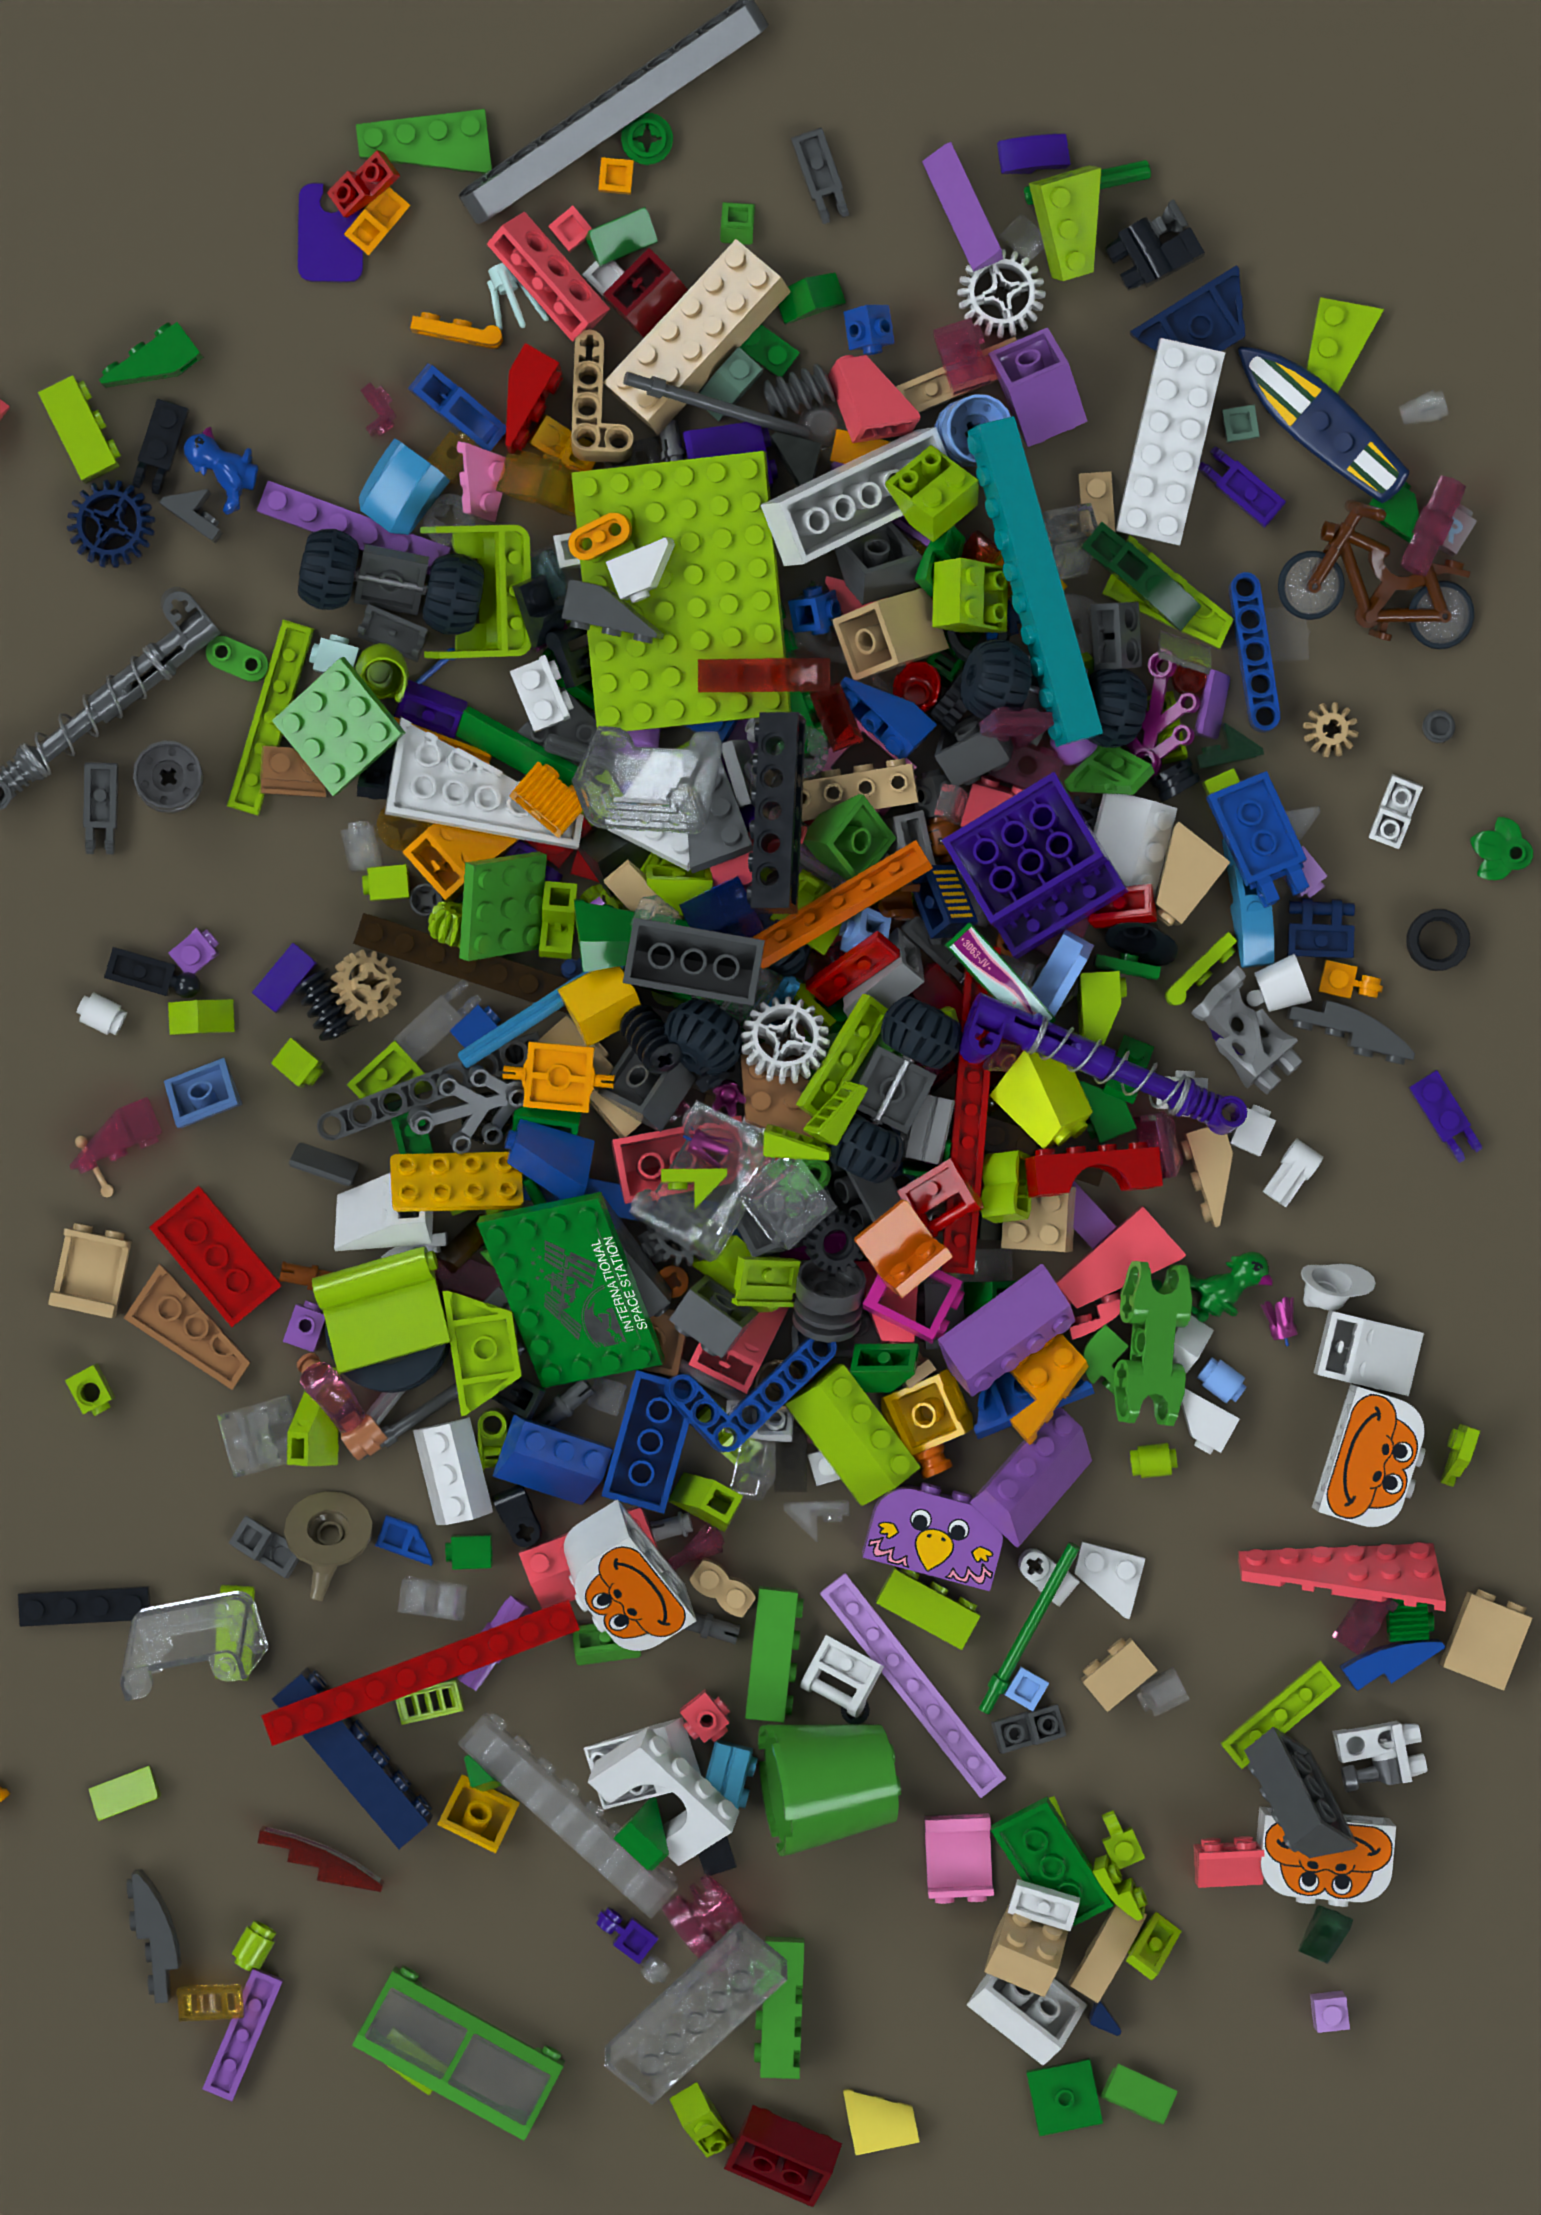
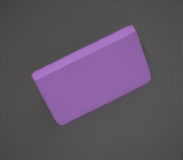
(1212, 705)

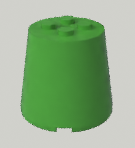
(826, 1782)

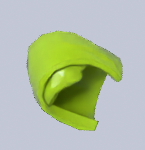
(383, 671)

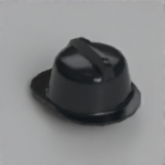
(1143, 941)

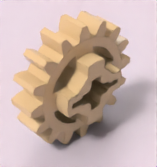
(370, 973)

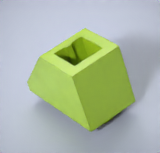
(298, 1063)
(706, 1500)
(701, 2120)

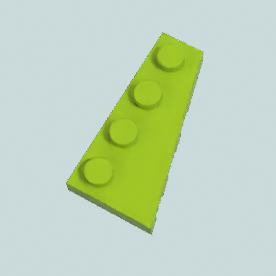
(1207, 625)

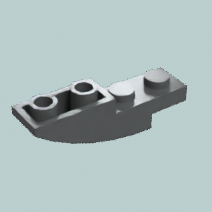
(1365, 1032)
(153, 1921)

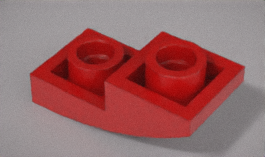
(361, 187)

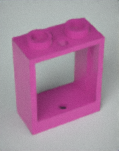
(939, 1325)

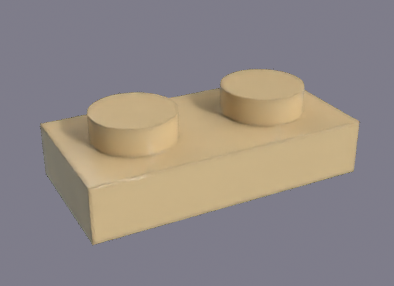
(1097, 490)

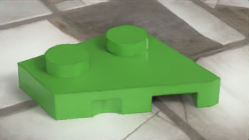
(1110, 773)

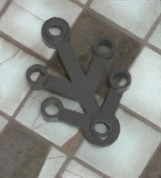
(474, 1107)

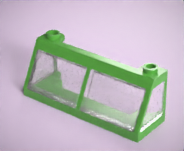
(458, 2054)

